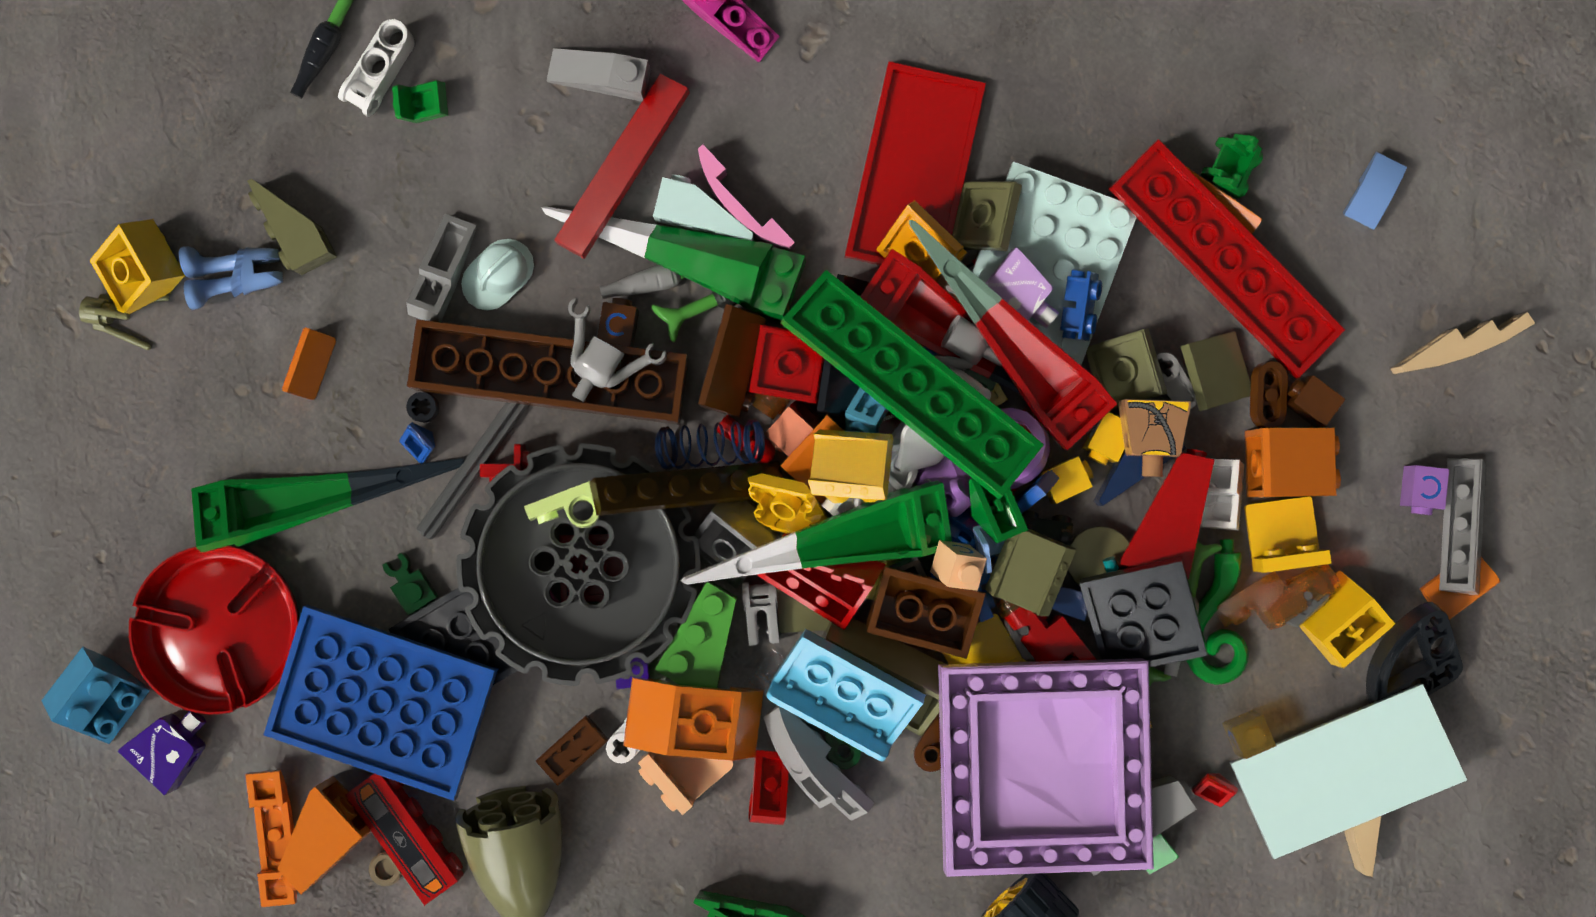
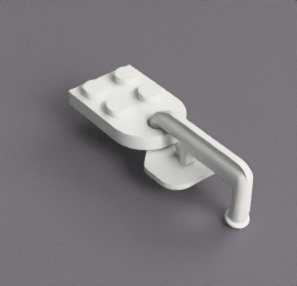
(908, 455)

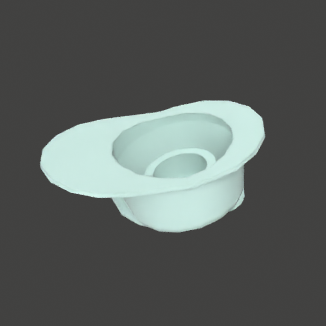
(497, 274)

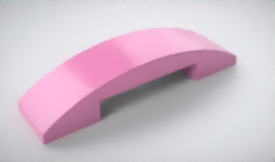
(769, 233)

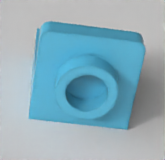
(864, 414)

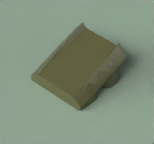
(1030, 571)

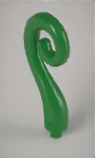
(1226, 576)

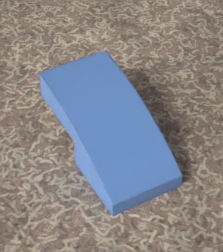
(1375, 190)

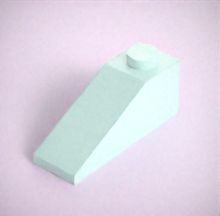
(692, 209)

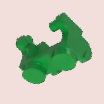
(1234, 164)

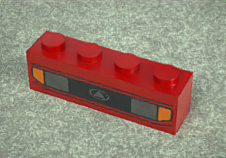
(406, 836)

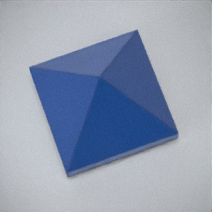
(418, 442)

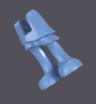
(242, 280)

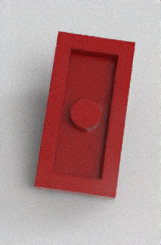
(769, 789)

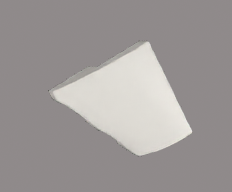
(1224, 496)

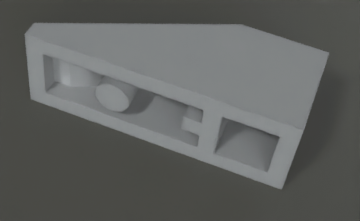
(600, 72)

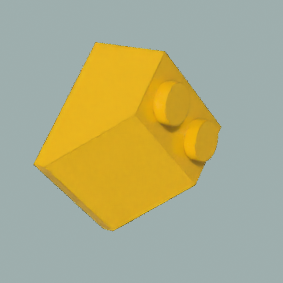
(136, 265)

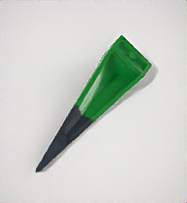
(255, 508)

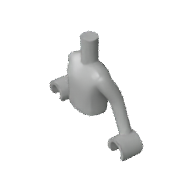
(966, 342)
(600, 359)

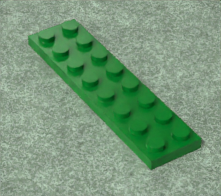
(912, 384)

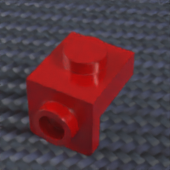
(520, 463)

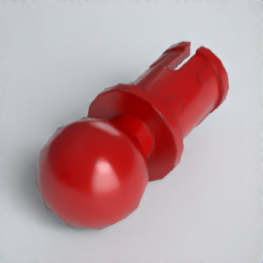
(769, 452)

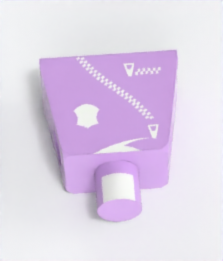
(1023, 288)

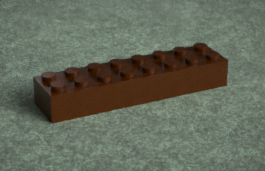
(539, 373)

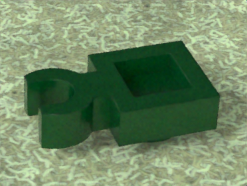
(413, 588)

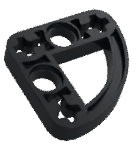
(1441, 662)

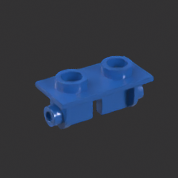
(1083, 292)

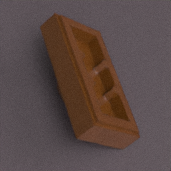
(572, 750)

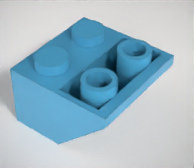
(94, 696)

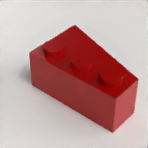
(829, 590)

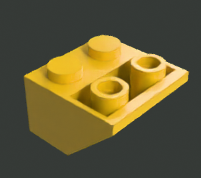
(1347, 623)

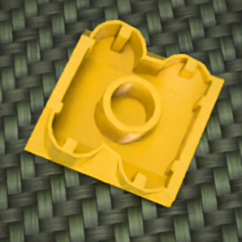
(851, 465)
(784, 503)

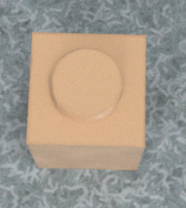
(958, 565)

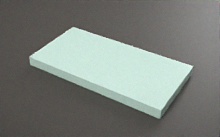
(1348, 771)

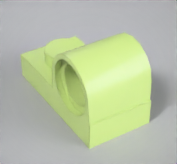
(547, 508)

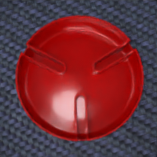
(213, 629)

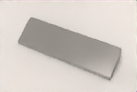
(1463, 526)

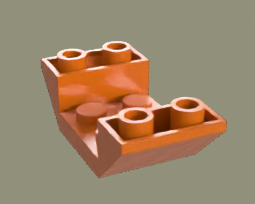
(693, 720)

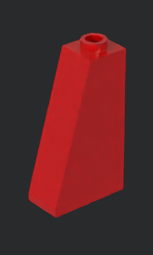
(1174, 516)

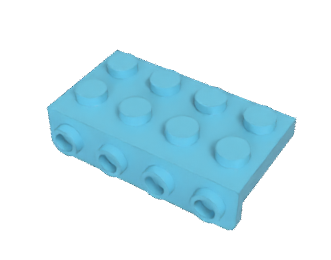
(844, 695)

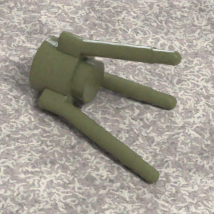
(102, 312)

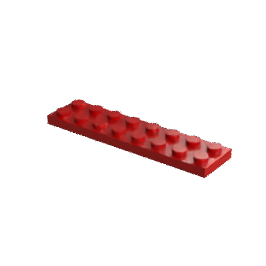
(1226, 259)

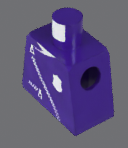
(166, 750)

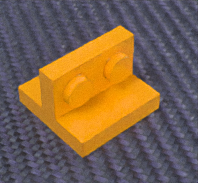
(905, 241)

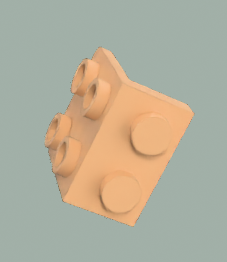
(681, 777)

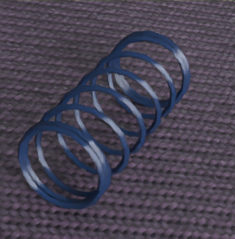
(759, 444)

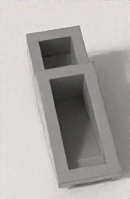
(441, 269)

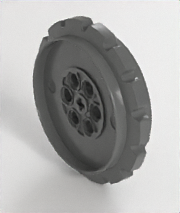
(574, 636)

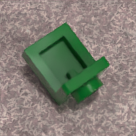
(420, 102)

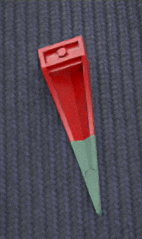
(1048, 379)

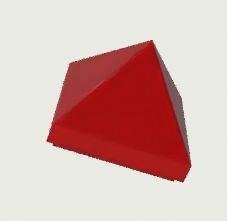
(1215, 789)

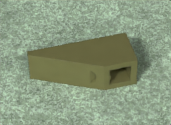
(300, 238)

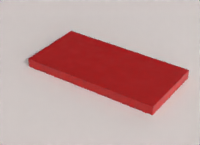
(914, 153)

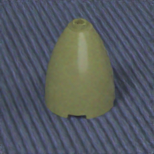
(517, 862)

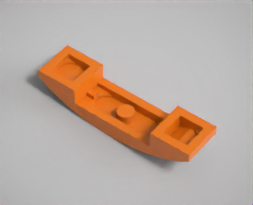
(274, 829)

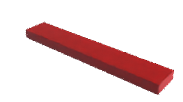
(622, 166)

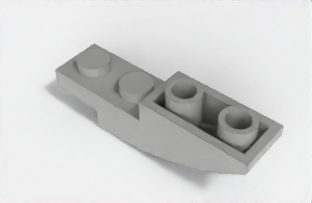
(804, 757)

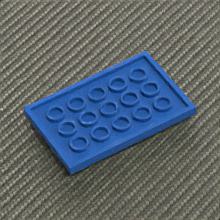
(380, 702)

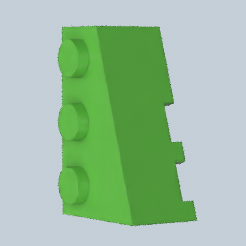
(701, 642)

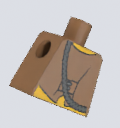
(1153, 431)

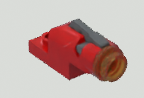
(1042, 639)

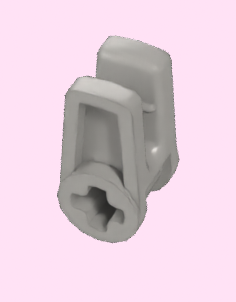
(1175, 380)
(754, 604)

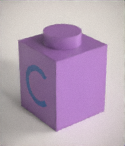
(1424, 489)

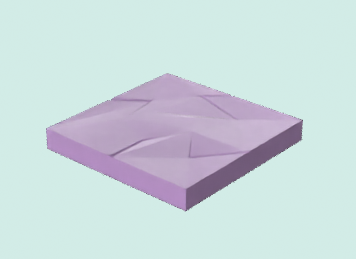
(1045, 767)

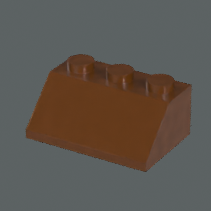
(732, 363)
(924, 612)

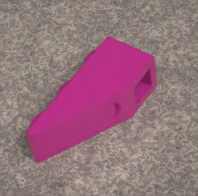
(737, 24)

